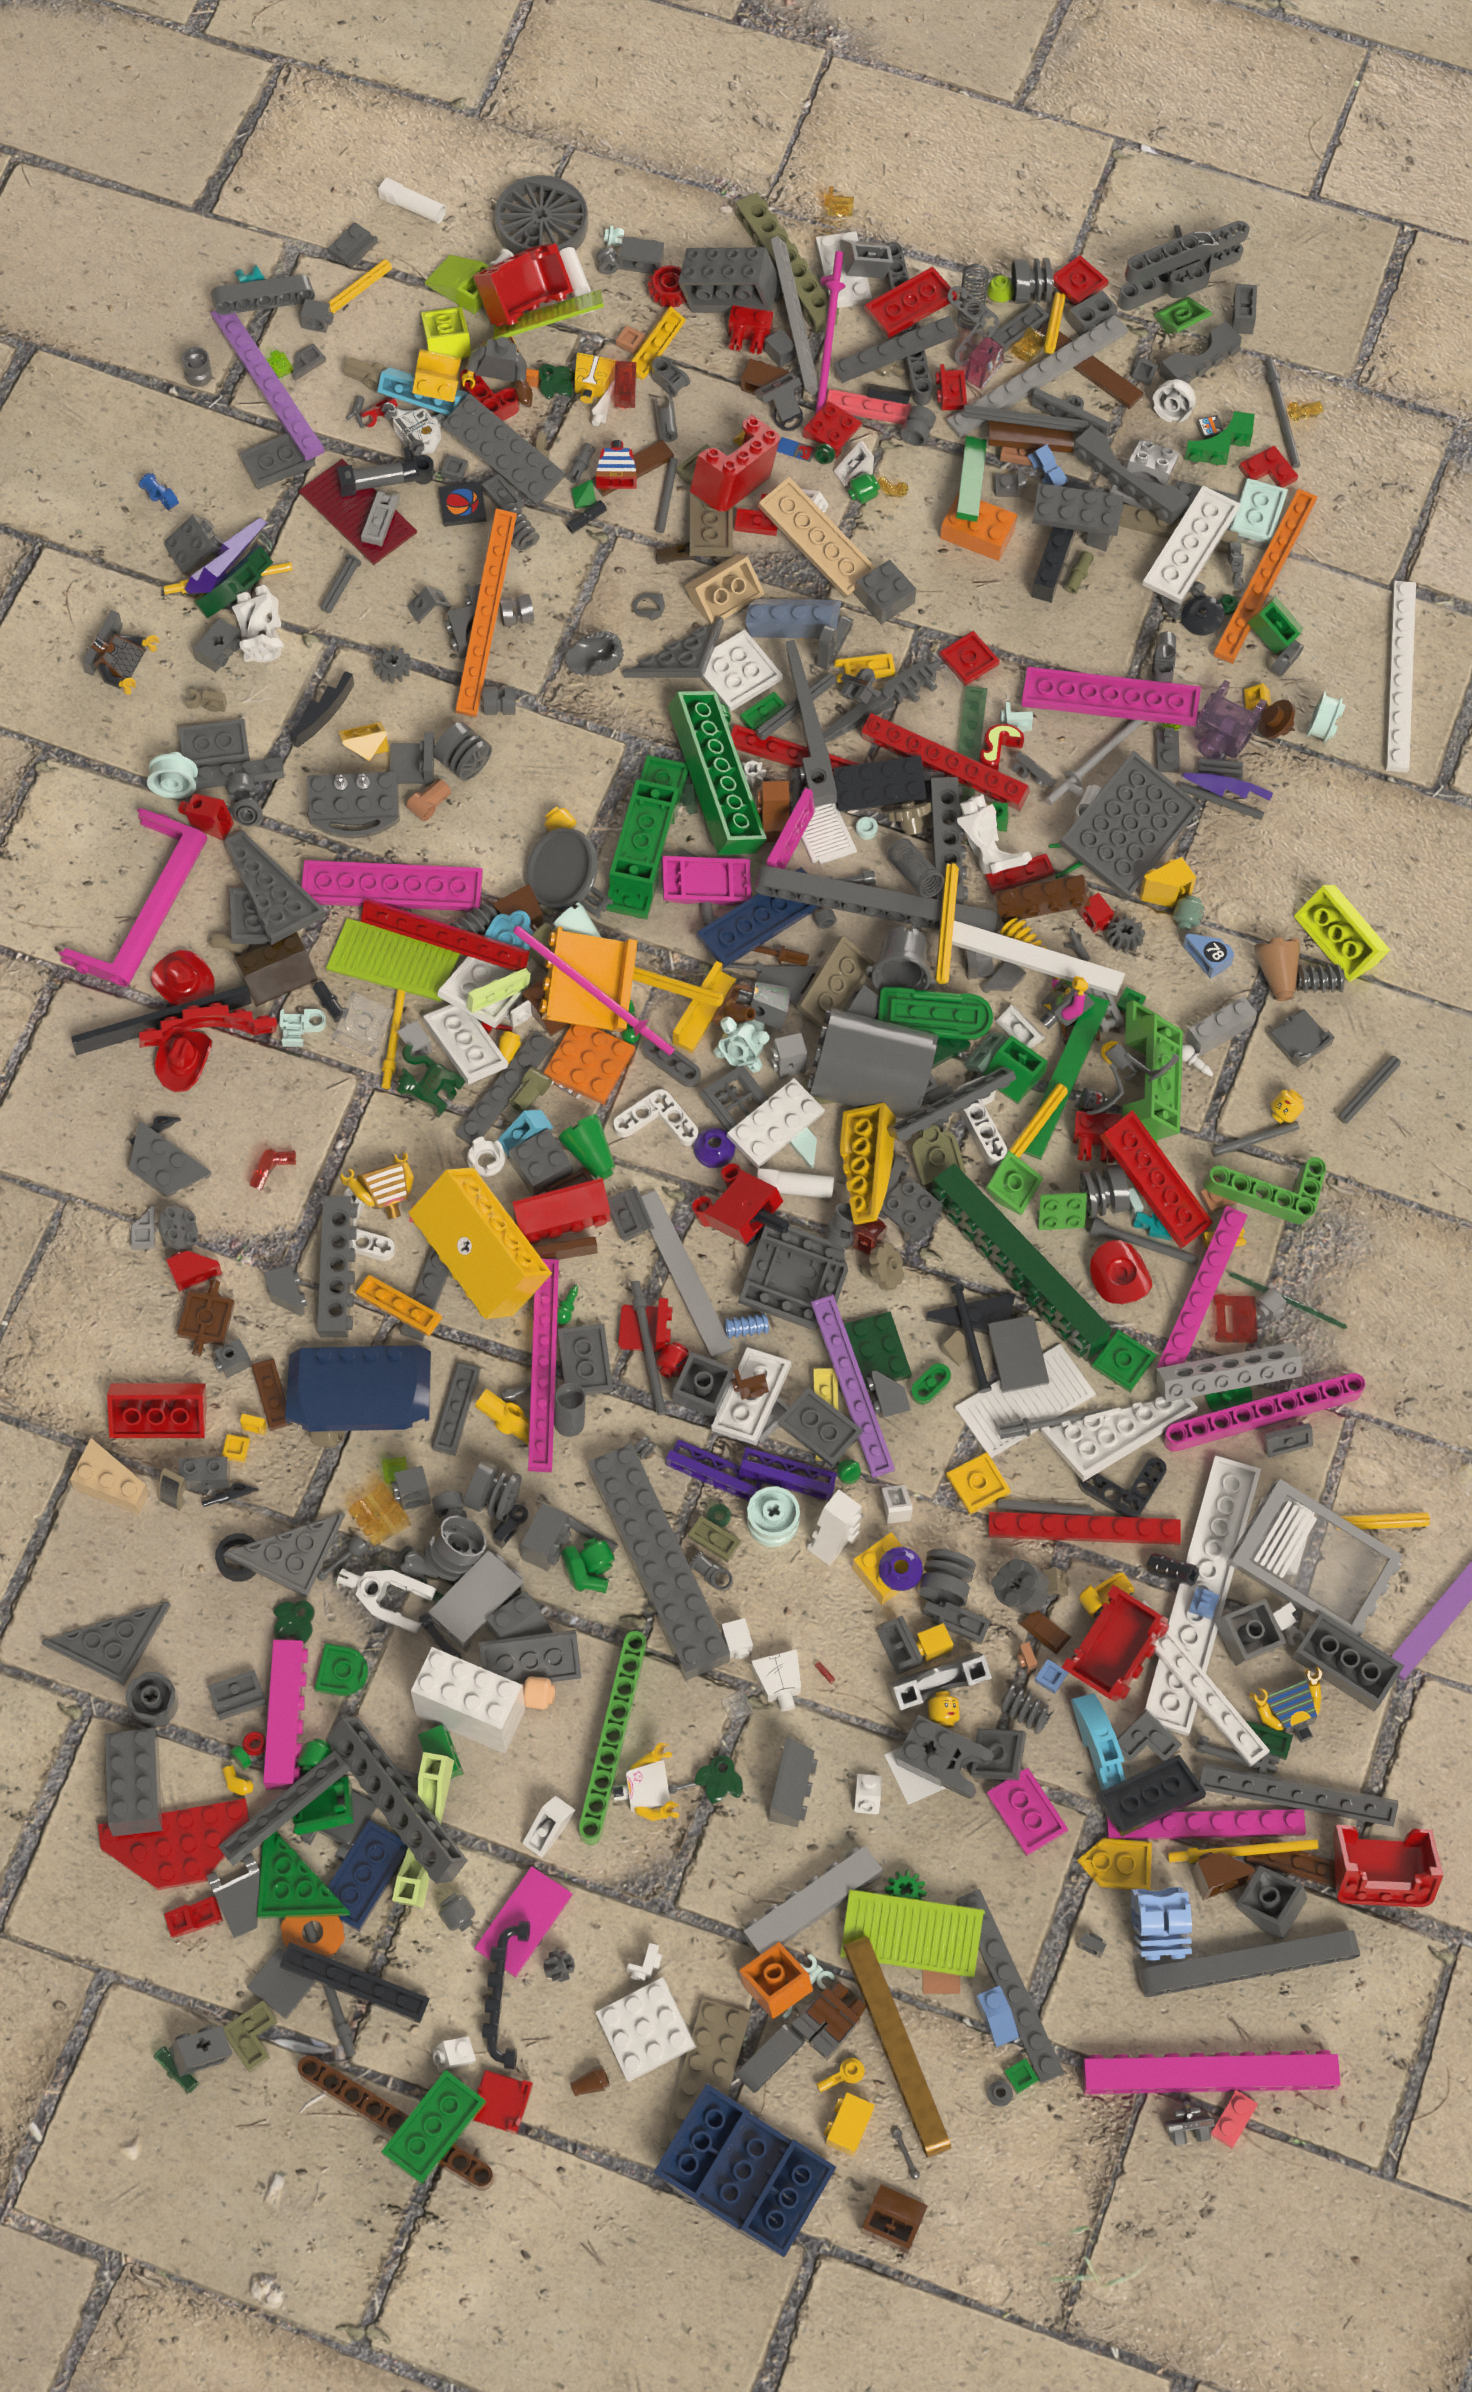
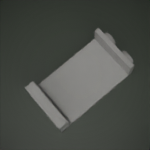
(475, 1598)

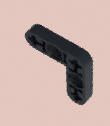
(1132, 1495)

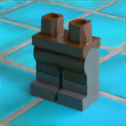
(833, 2013)

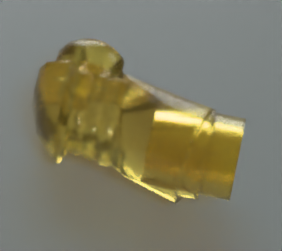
(1307, 410)

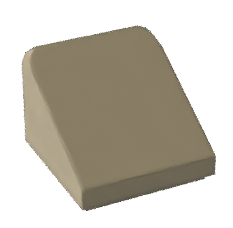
(956, 1348)

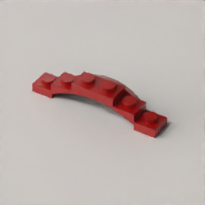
(213, 1016)

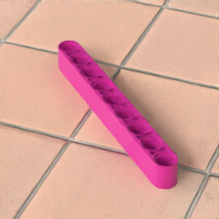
(1271, 1404)

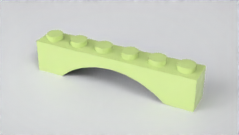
(432, 1789)

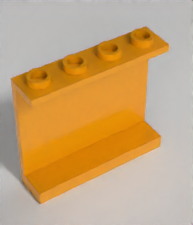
(603, 963)

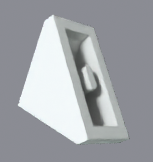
(855, 463)
(896, 1504)

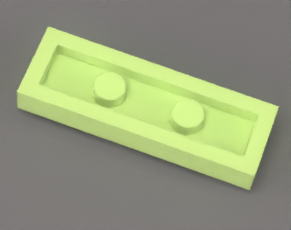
(498, 990)

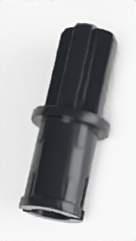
(328, 1000)

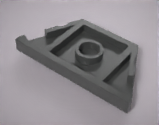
(162, 1163)

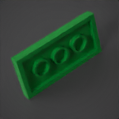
(433, 2127)

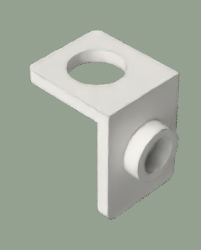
(520, 1013)

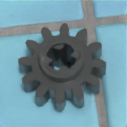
(392, 664)

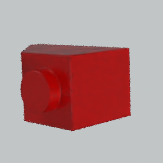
(191, 1269)

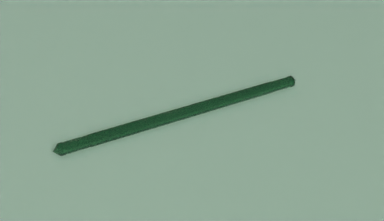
(1290, 1301)

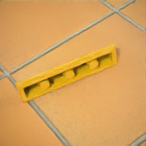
(657, 341)

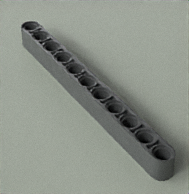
(866, 899)

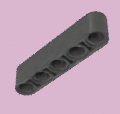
(262, 294)

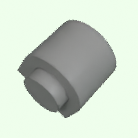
(1271, 1305)

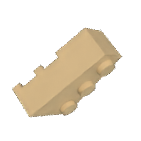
(108, 1480)

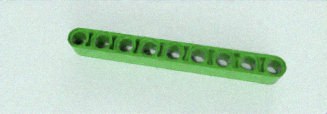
(612, 1748)

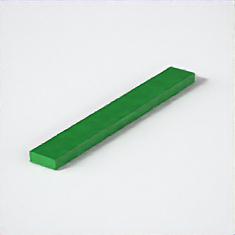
(1069, 1069)

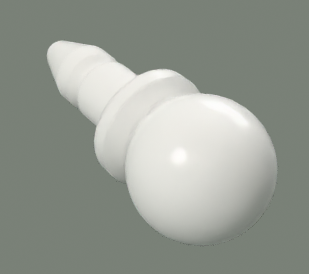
(1190, 1057)

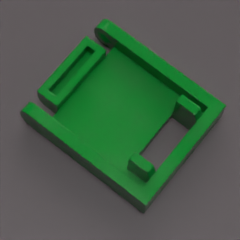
(325, 1811)

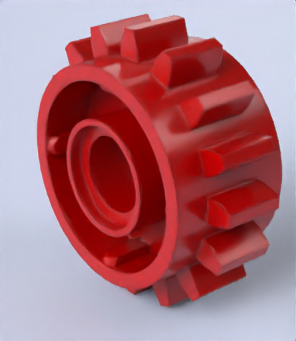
(665, 287)

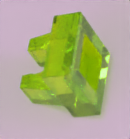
(280, 364)

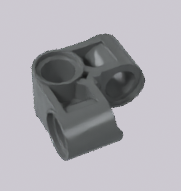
(1164, 658)

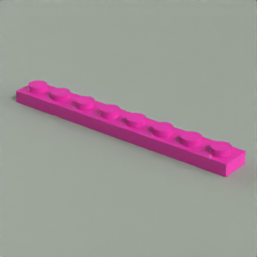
(1203, 1288)
(1219, 1825)

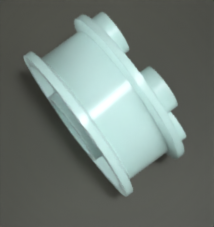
(1324, 717)
(172, 776)

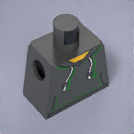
(768, 1001)

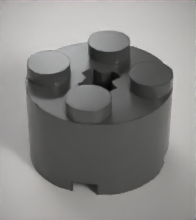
(1021, 1586)
(157, 1712)

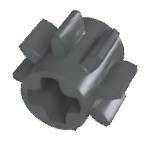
(559, 1965)

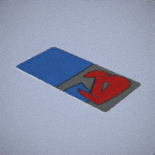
(796, 449)

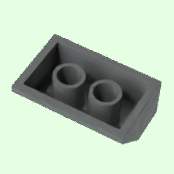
(793, 1784)

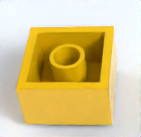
(867, 1568)

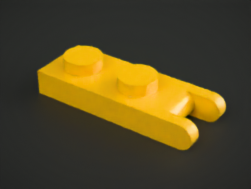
(880, 664)

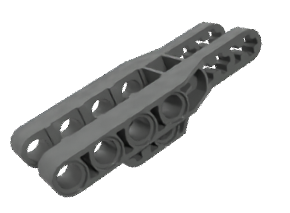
(1181, 265)

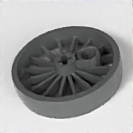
(540, 219)

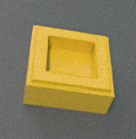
(253, 1424)
(236, 1448)

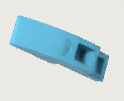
(1101, 1740)

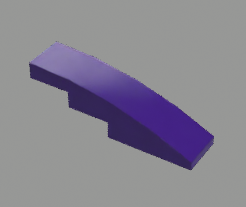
(1219, 783)

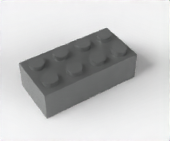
(133, 1782)

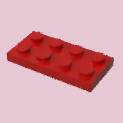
(910, 302)

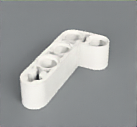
(984, 1126)

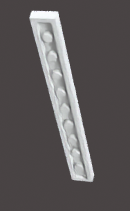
(1401, 677)

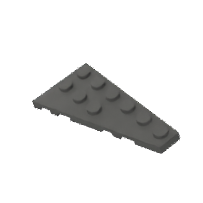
(276, 897)

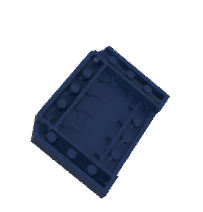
(358, 1388)

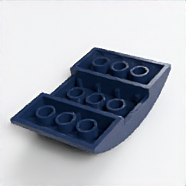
(744, 2171)

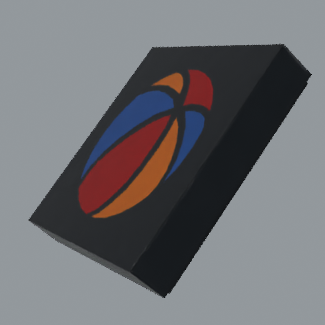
(462, 504)

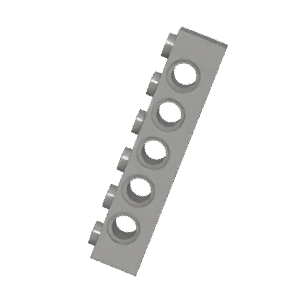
(1229, 1372)

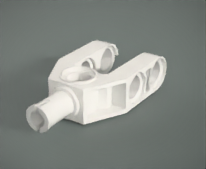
(383, 1579)

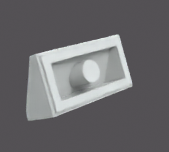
(1020, 1027)

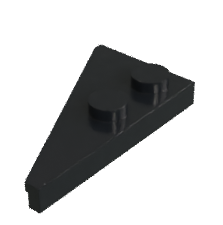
(980, 1313)

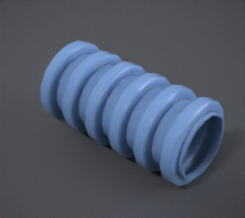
(746, 1325)

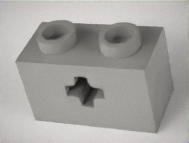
(789, 1055)

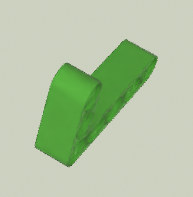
(1270, 1193)

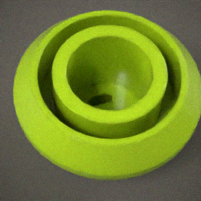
(1000, 289)

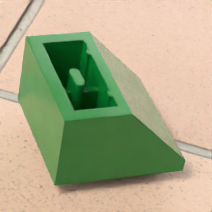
(1275, 625)
(1024, 1062)

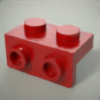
(952, 389)

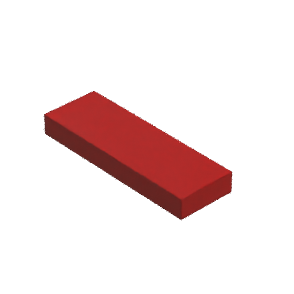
(1035, 870)

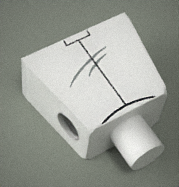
(779, 1678)

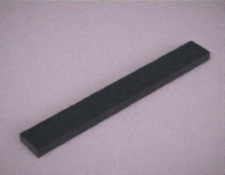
(130, 1028)

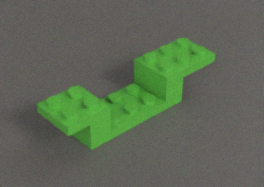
(1158, 1041)

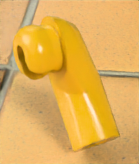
(236, 1784)

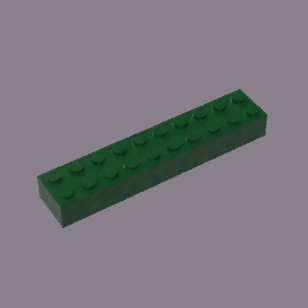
(1020, 1263)

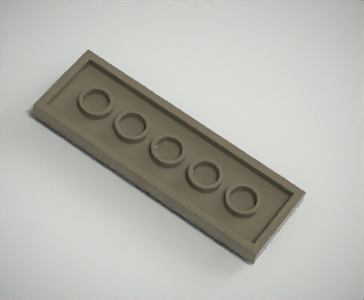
(718, 2044)

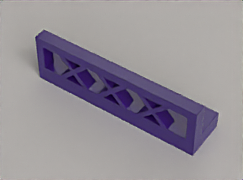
(710, 1475)
(786, 1478)

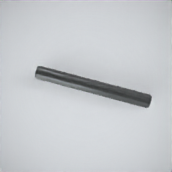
(792, 708)

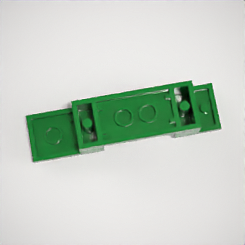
(644, 835)

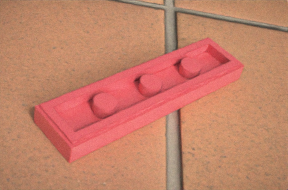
(868, 407)

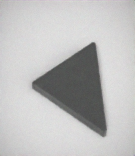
(681, 658)
(291, 1556)
(111, 1645)

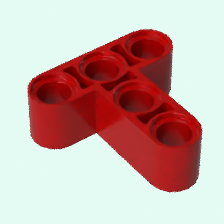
(497, 402)

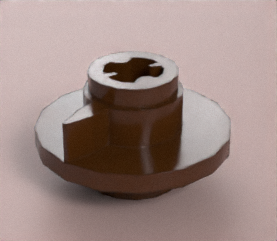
(1277, 719)

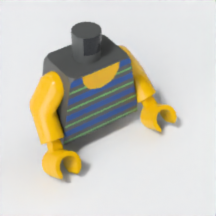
(1292, 1706)

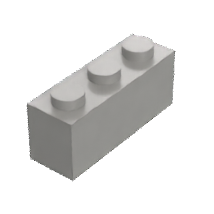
(1221, 1026)

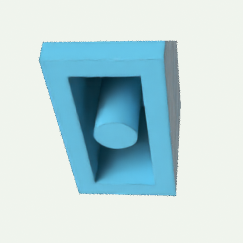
(523, 1128)

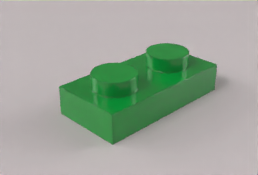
(762, 711)

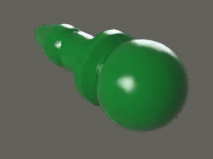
(628, 1034)
(566, 1307)

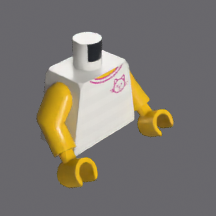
(648, 1787)

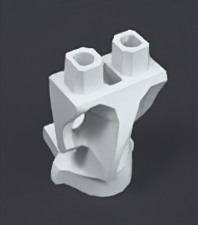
(259, 647)
(981, 831)

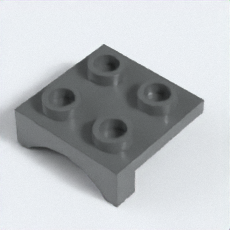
(1301, 1038)

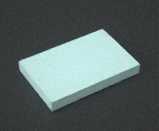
(1259, 511)

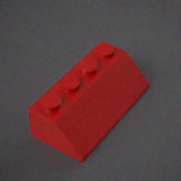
(562, 1211)
(157, 1410)

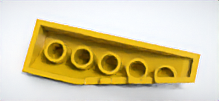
(867, 1158)

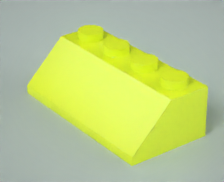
(1341, 932)

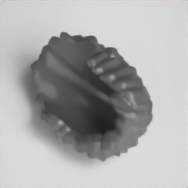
(595, 654)

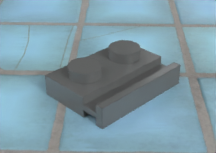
(352, 245)
(630, 1214)
(236, 1695)

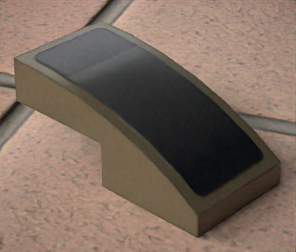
(171, 1489)

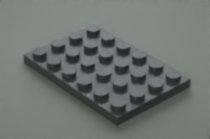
(1130, 825)

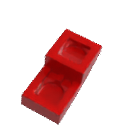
(193, 1917)

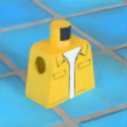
(593, 376)

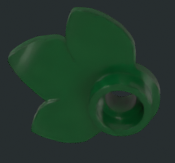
(558, 382)
(291, 1623)
(719, 1783)

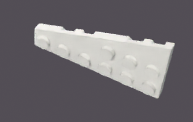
(1113, 1434)

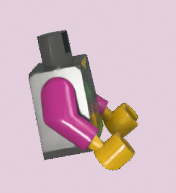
(1066, 1001)

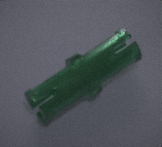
(165, 2059)

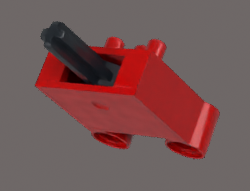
(742, 1207)

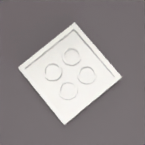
(740, 671)
(476, 974)
(645, 2029)

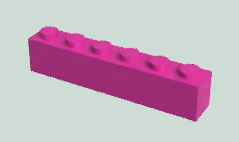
(284, 1714)

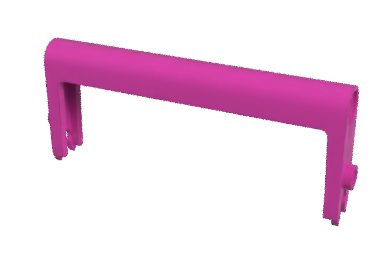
(156, 907)

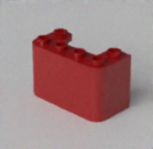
(522, 283)
(726, 479)
(1117, 1645)

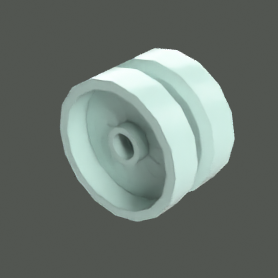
(785, 1521)

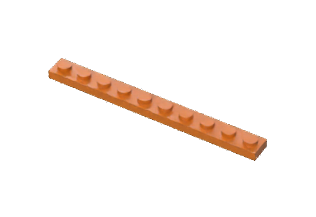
(1265, 575)
(485, 613)

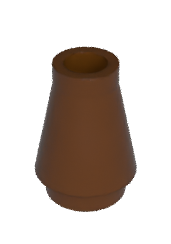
(739, 1013)
(591, 2082)

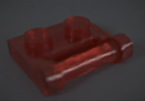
(1243, 1319)

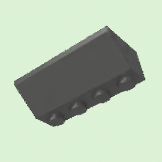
(1348, 1661)

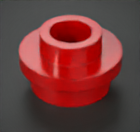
(254, 1736)

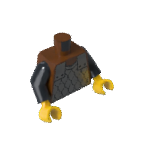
(120, 657)

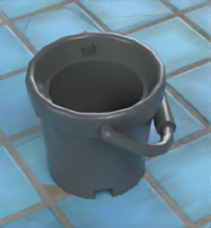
(902, 961)

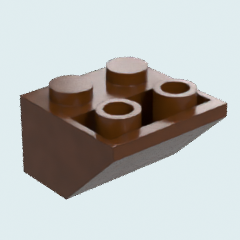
(894, 2219)

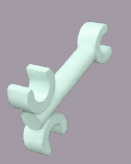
(816, 1974)

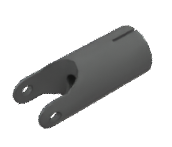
(666, 422)

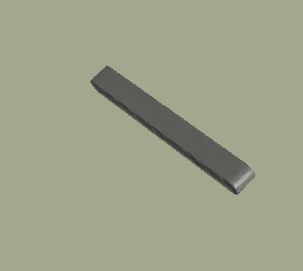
(917, 363)
(1249, 1963)

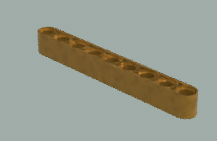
(897, 2047)

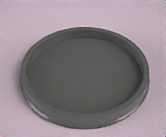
(562, 868)

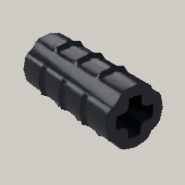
(1172, 1569)

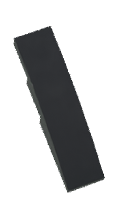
(320, 713)

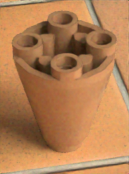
(1280, 965)

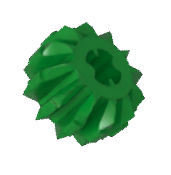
(906, 1882)

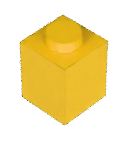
(934, 1642)

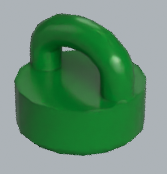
(848, 1471)

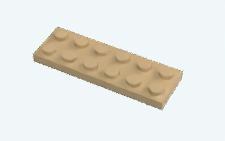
(816, 536)

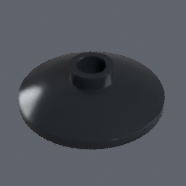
(1203, 623)

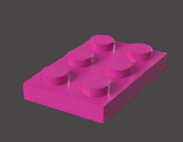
(1027, 1812)

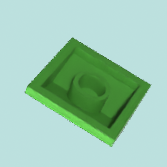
(1181, 315)
(1013, 1183)

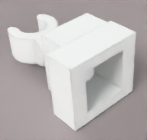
(1286, 1620)

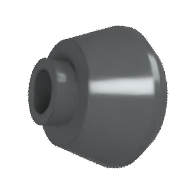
(247, 812)

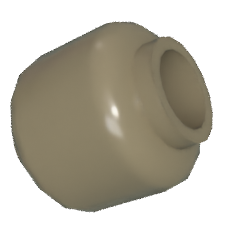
(326, 1438)

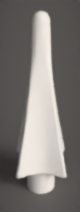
(601, 408)

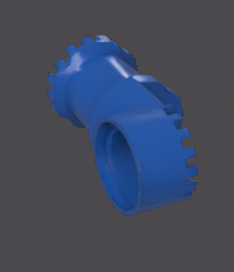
(158, 492)

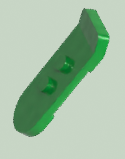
(937, 1012)

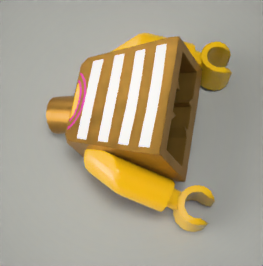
(383, 1186)

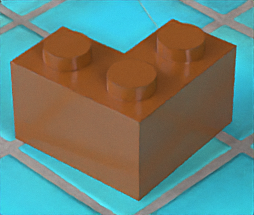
(774, 807)

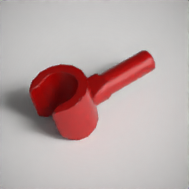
(488, 1028)

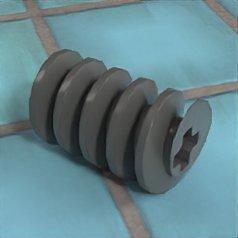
(524, 534)
(477, 919)
(1320, 978)
(1025, 1709)

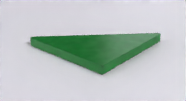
(291, 1886)

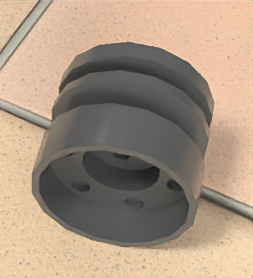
(1032, 280)
(462, 751)
(1109, 1190)
(496, 1491)
(454, 1548)
(946, 1577)

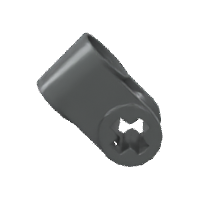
(670, 379)

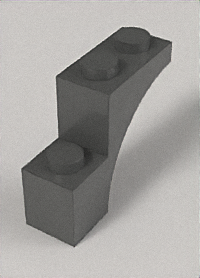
(461, 621)

